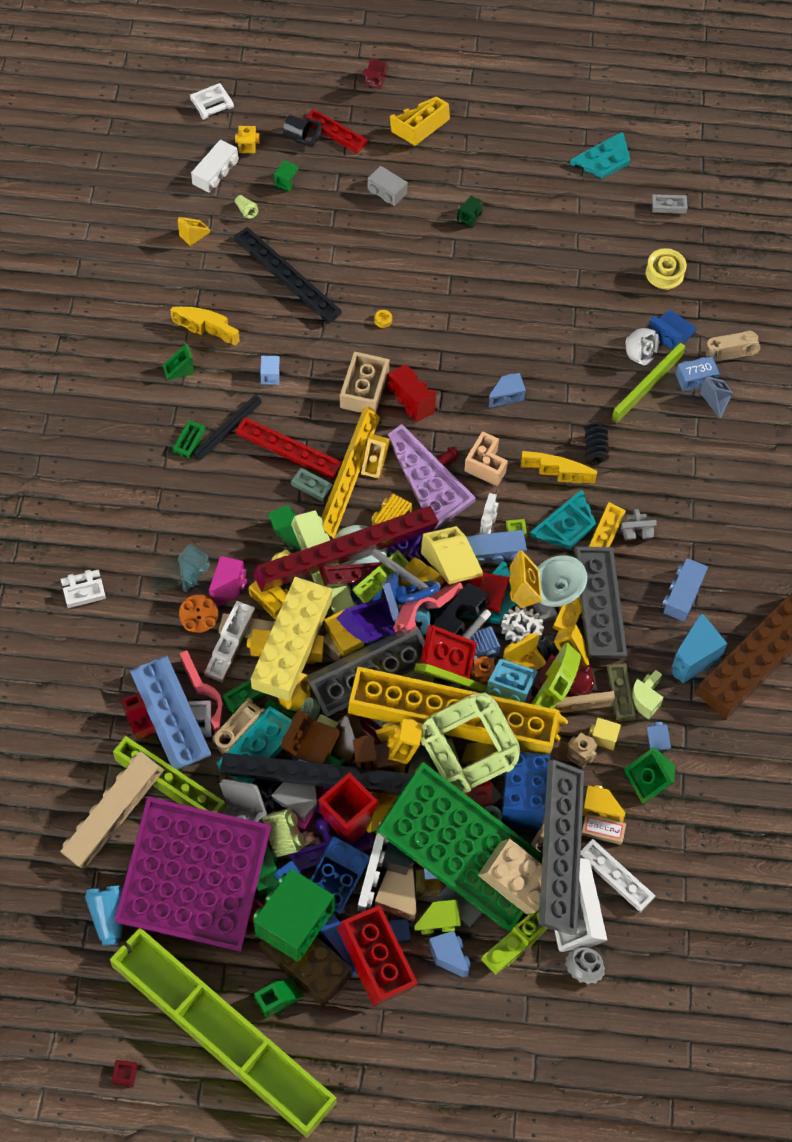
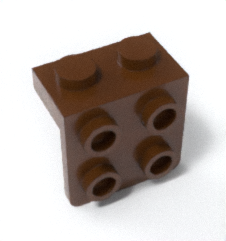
(309, 739)

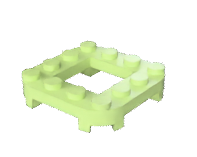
(497, 727)

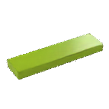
(462, 682)

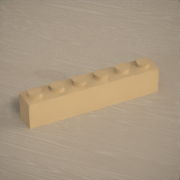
(112, 810)

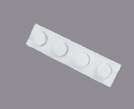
(617, 876)

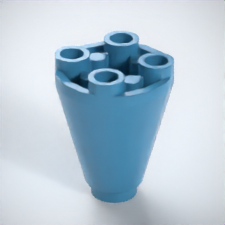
(103, 910)

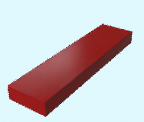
(338, 132)

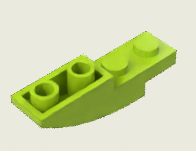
(559, 679)
(514, 944)

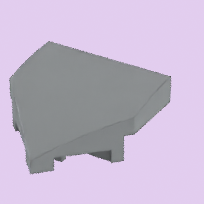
(298, 797)

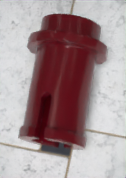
(450, 455)

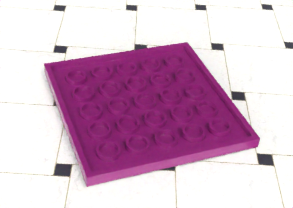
(193, 874)

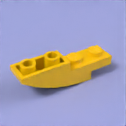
(203, 320)

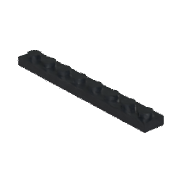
(287, 275)

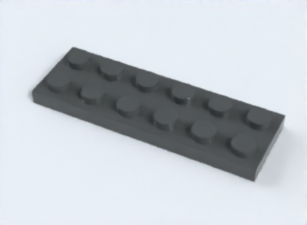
(601, 604)

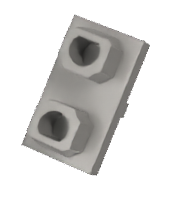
(629, 528)

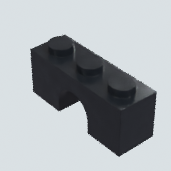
(468, 601)

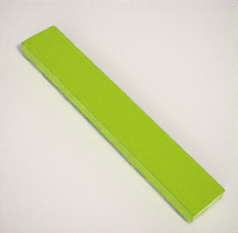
(648, 382)

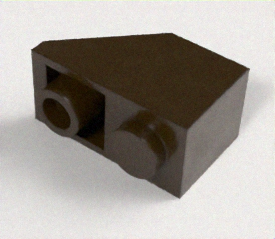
(349, 729)

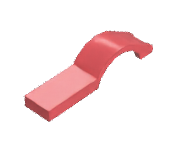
(408, 611)
(203, 689)

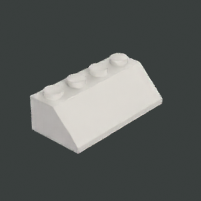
(589, 921)

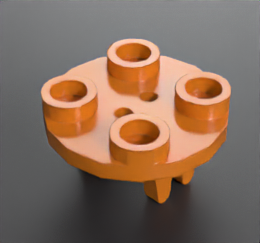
(208, 613)

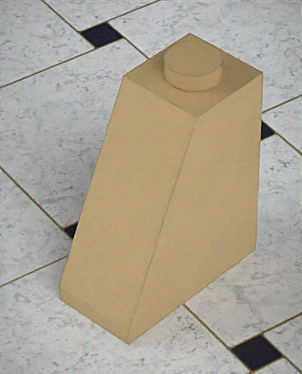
(398, 895)

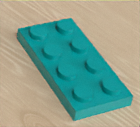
(261, 738)

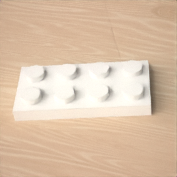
(372, 875)

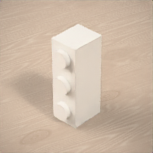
(214, 166)

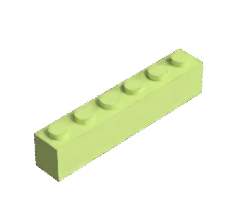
(310, 532)

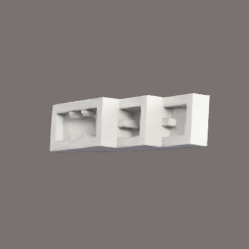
(229, 641)

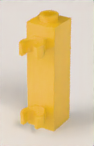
(259, 638)

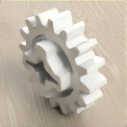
(524, 624)

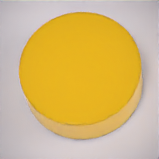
(383, 318)

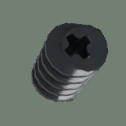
(596, 444)

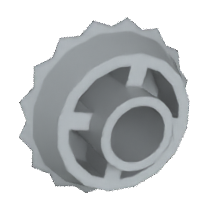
(585, 965)

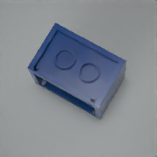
(525, 792)

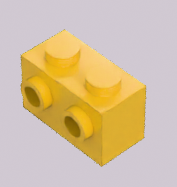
(404, 741)

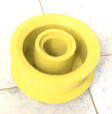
(666, 268)

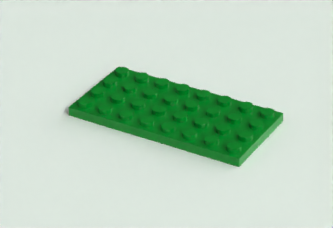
(452, 840)

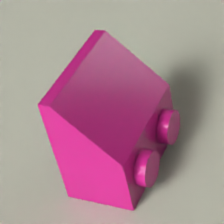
(227, 580)

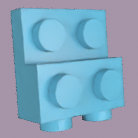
(511, 681)

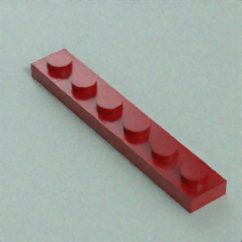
(289, 448)

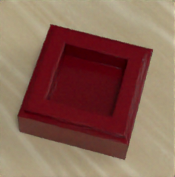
(124, 1073)

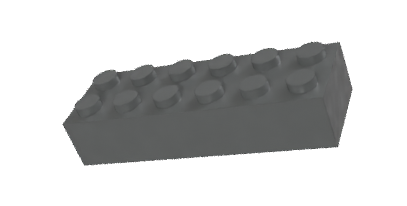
(392, 655)

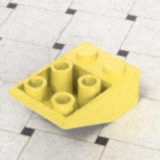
(450, 555)

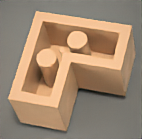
(483, 461)

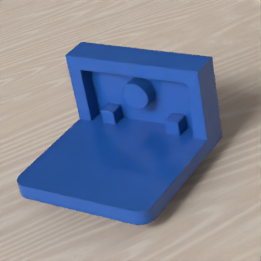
(671, 329)

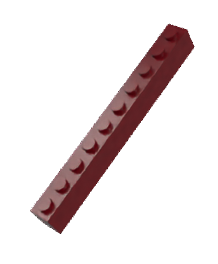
(345, 548)

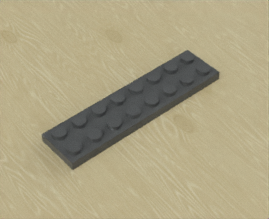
(561, 848)

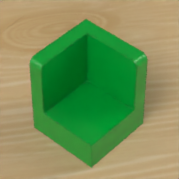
(284, 175)

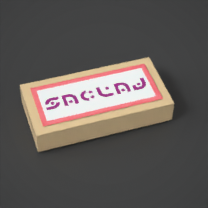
(603, 829)

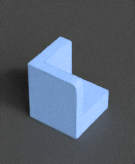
(270, 370)

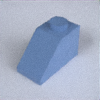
(507, 391)

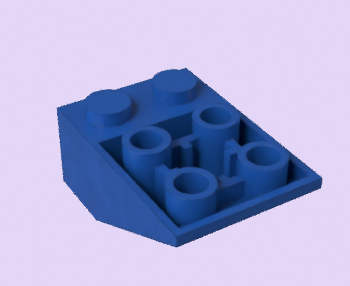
(339, 870)

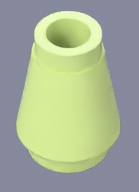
(247, 207)

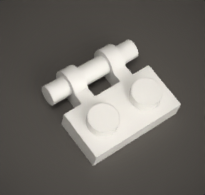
(489, 515)
(84, 592)

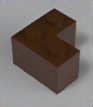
(373, 756)

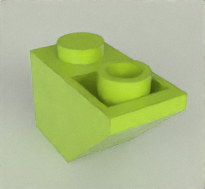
(439, 915)

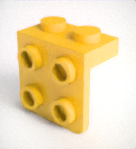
(525, 653)

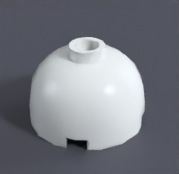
(641, 345)

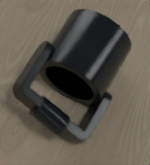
(298, 129)

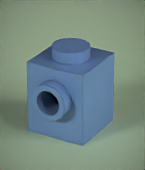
(659, 737)

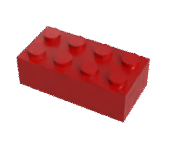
(376, 955)

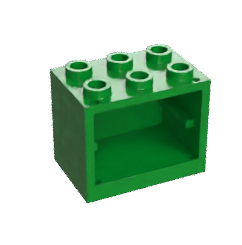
(294, 914)

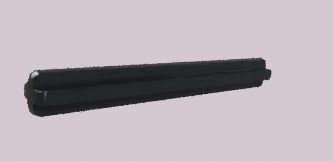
(227, 427)

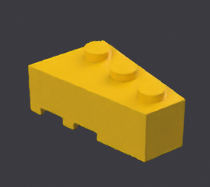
(421, 121)

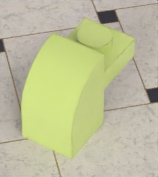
(644, 697)

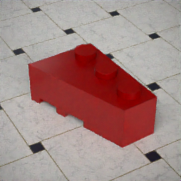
(411, 393)

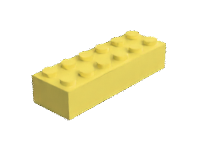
(291, 639)

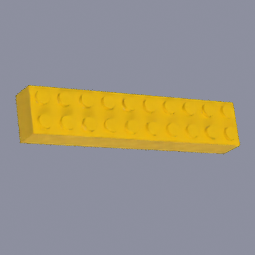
(397, 697)

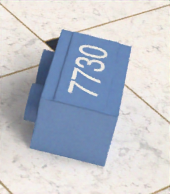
(692, 373)

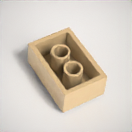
(364, 382)
(514, 875)

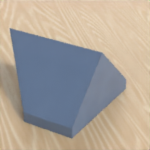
(716, 394)

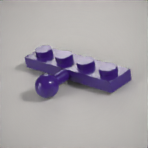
(308, 857)

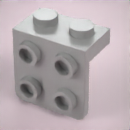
(243, 800)

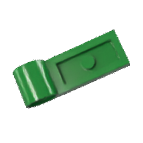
(238, 695)

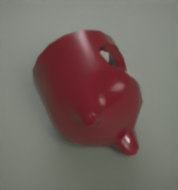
(582, 683)

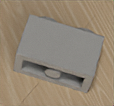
(387, 185)

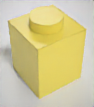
(604, 733)

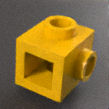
(247, 139)

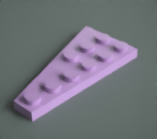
(429, 478)

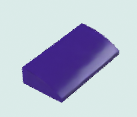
(368, 620)

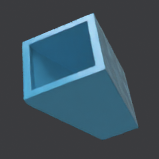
(698, 651)

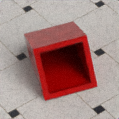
(348, 808)

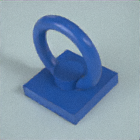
(399, 595)

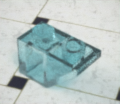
(192, 564)

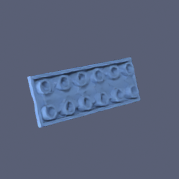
(170, 713)

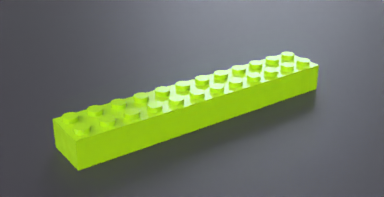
(224, 1032)

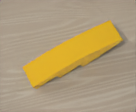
(554, 465)

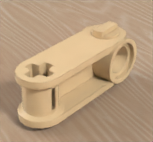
(733, 346)
(237, 725)

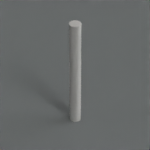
(400, 571)

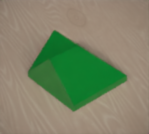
(650, 774)

